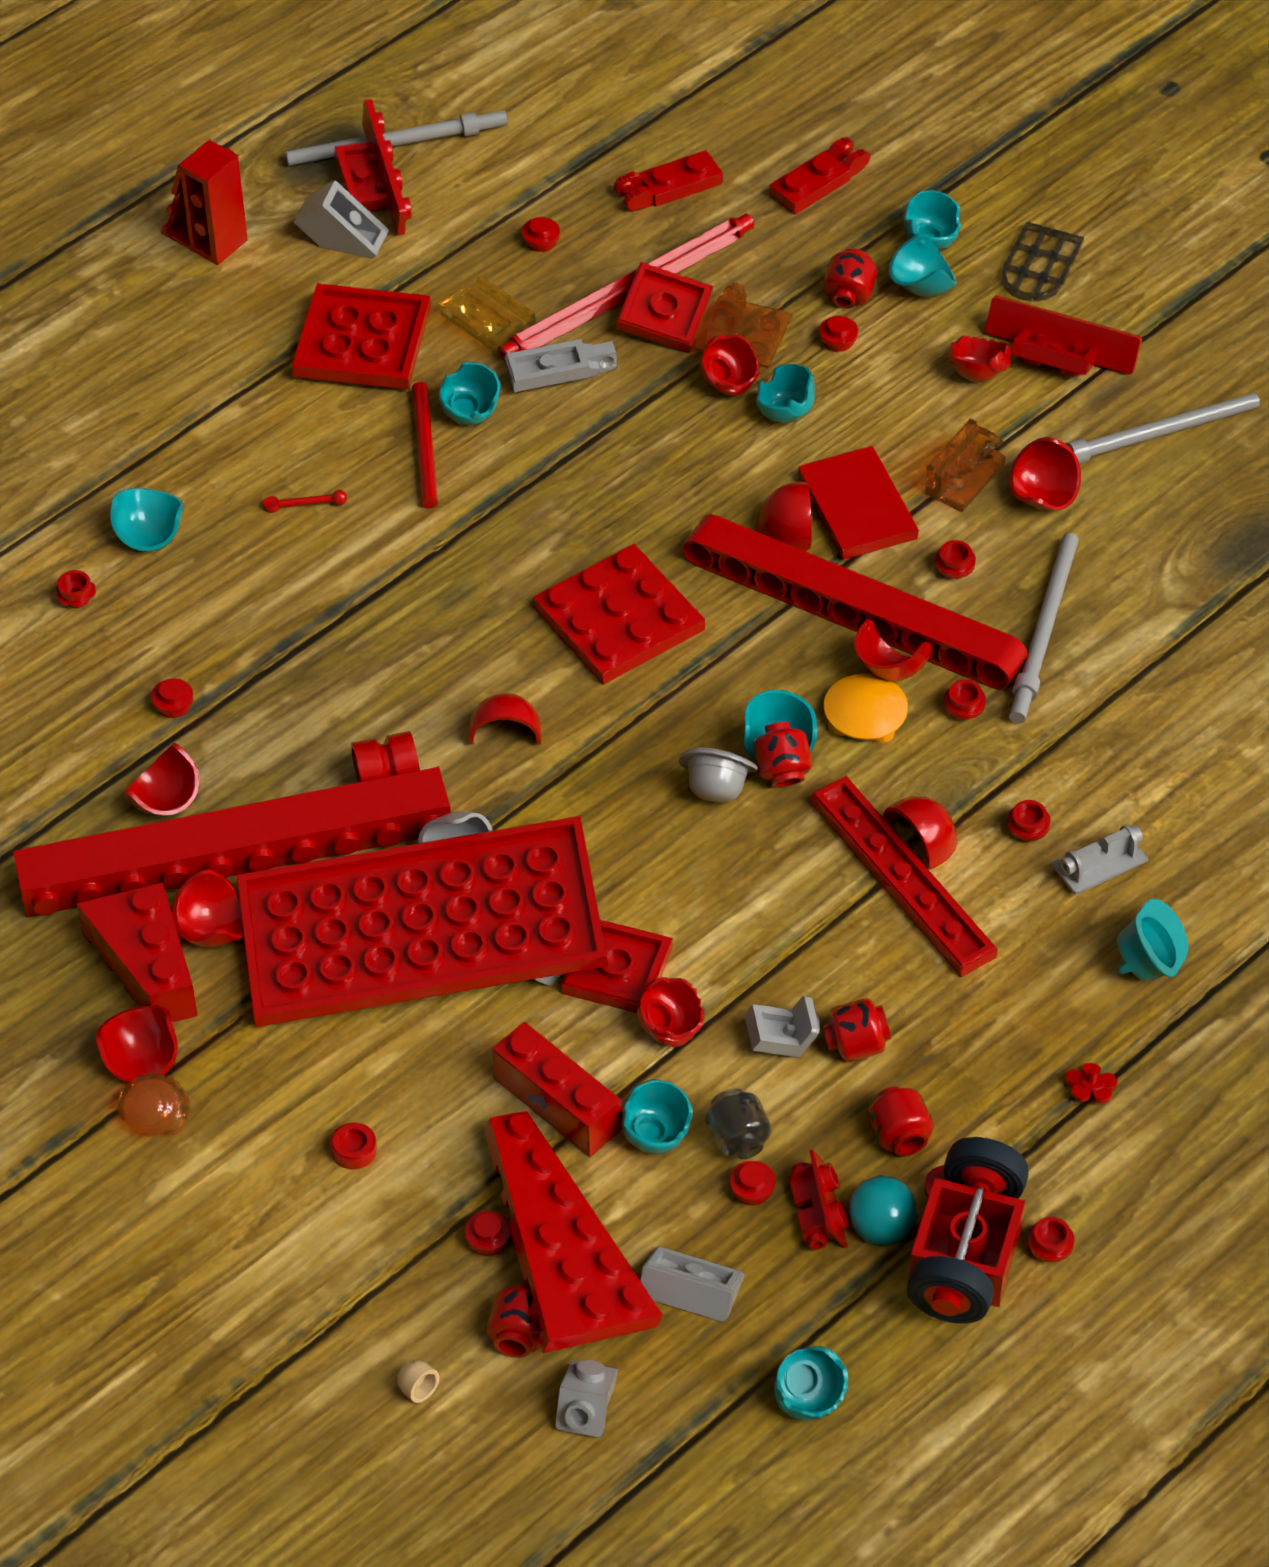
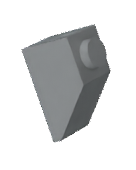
(340, 222)

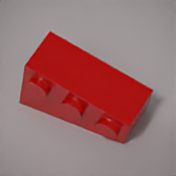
(208, 204)
(142, 947)

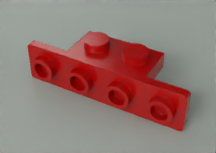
(369, 171)
(1060, 339)

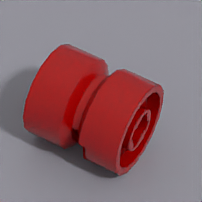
(378, 761)

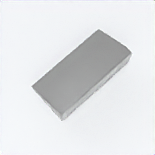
(691, 1283)

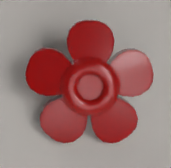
(1090, 1083)

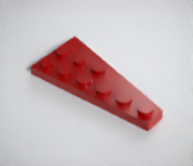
(564, 1252)

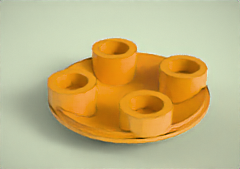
(865, 708)

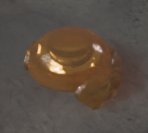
(154, 1105)

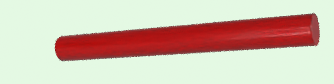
(425, 445)

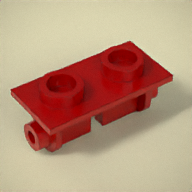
(827, 1217)

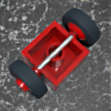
(969, 1232)

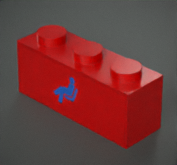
(557, 1089)

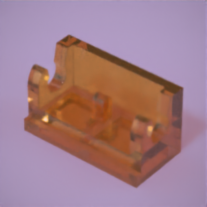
(964, 466)

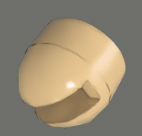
(417, 1380)

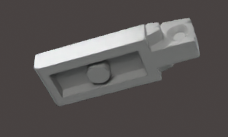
(559, 363)

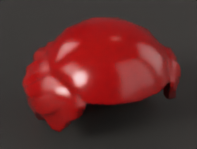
(978, 358)
(729, 364)
(670, 1011)

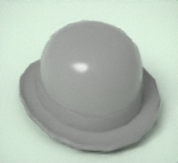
(715, 773)

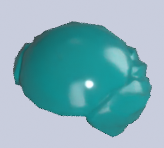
(811, 1383)

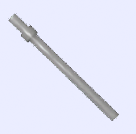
(468, 124)
(1086, 449)
(1027, 682)

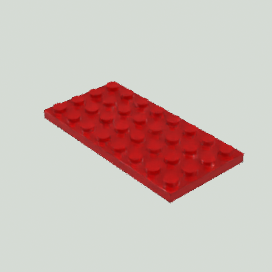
(420, 921)

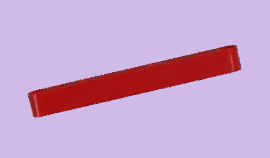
(853, 598)

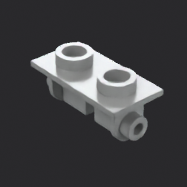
(1101, 860)

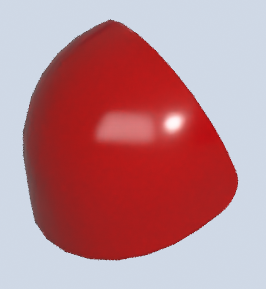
(1046, 475)
(788, 515)
(885, 661)
(505, 707)
(166, 784)
(931, 823)
(208, 910)
(138, 1042)

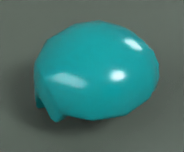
(934, 215)
(470, 394)
(787, 394)
(656, 1116)
(882, 1210)

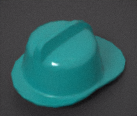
(1153, 943)

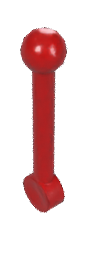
(272, 504)

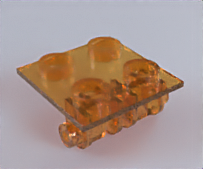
(756, 323)

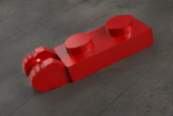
(819, 176)
(669, 181)

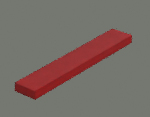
(904, 876)

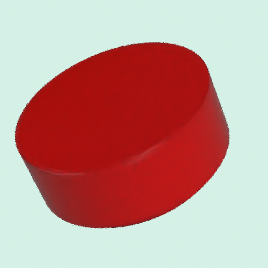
(353, 1146)

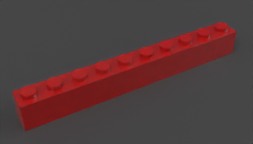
(231, 840)

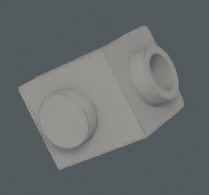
(781, 1029)
(585, 1397)

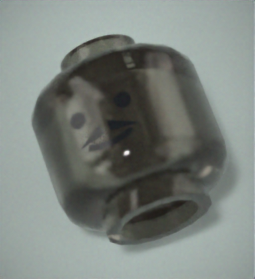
(738, 1123)

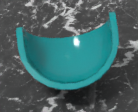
(921, 268)
(146, 517)
(776, 707)

